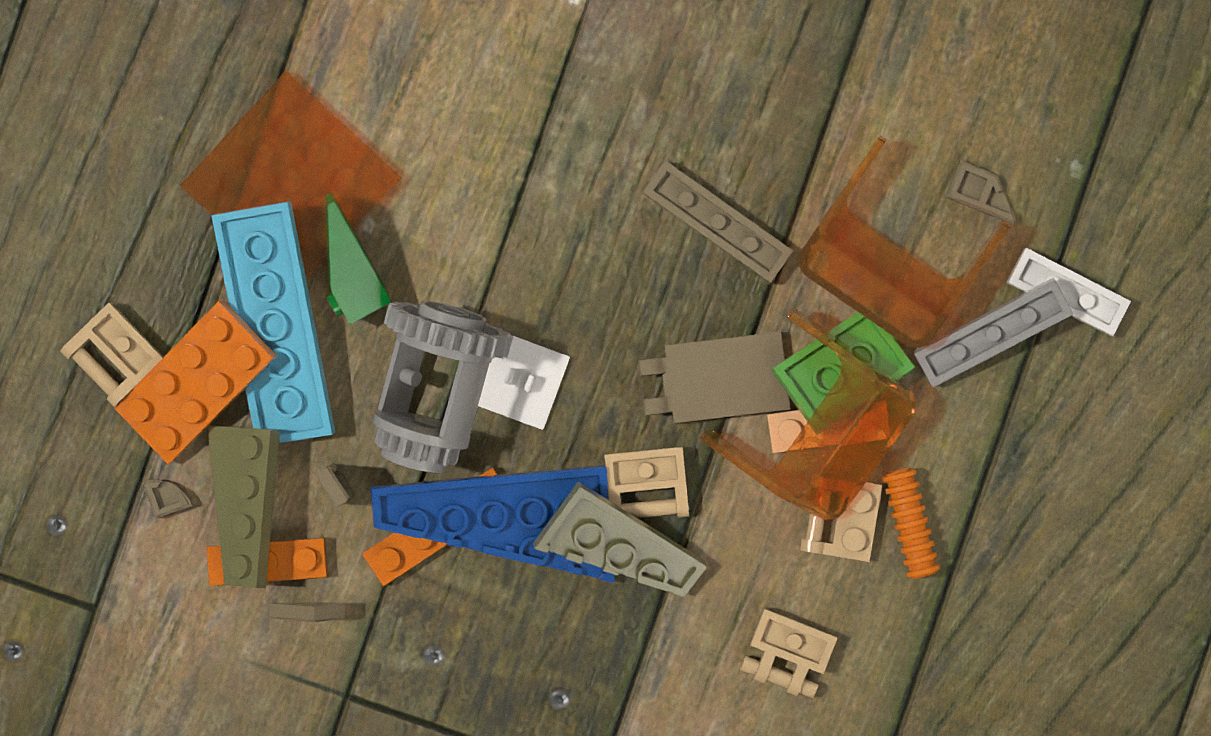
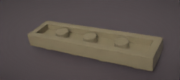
(717, 221)

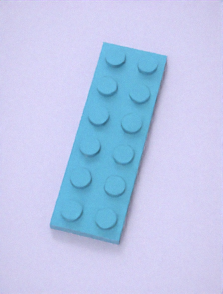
(272, 296)

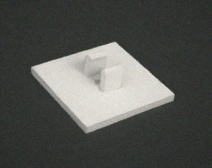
(524, 382)

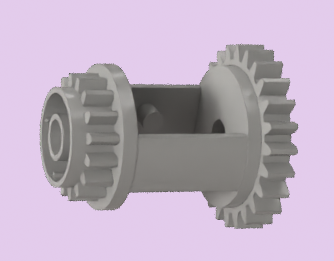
(446, 332)

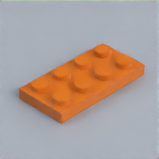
(195, 381)

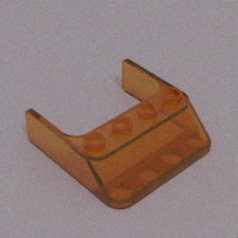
(881, 277)
(840, 440)

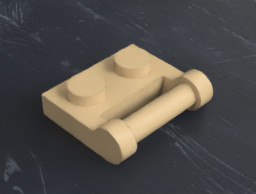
(121, 345)
(646, 472)
(852, 530)

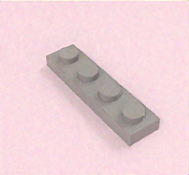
(993, 332)

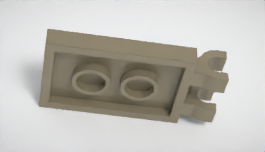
(718, 378)

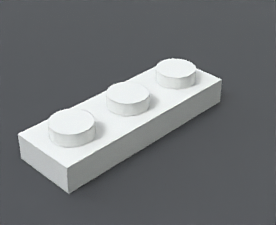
(1087, 300)

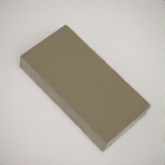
(335, 485)

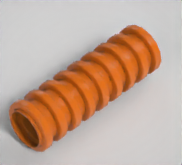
(911, 523)

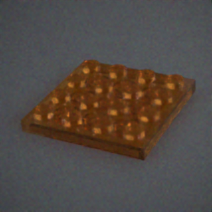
(294, 153)

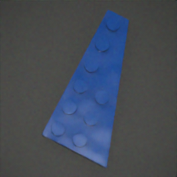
(488, 513)

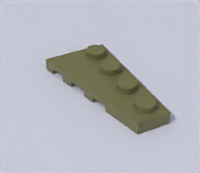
(244, 497)

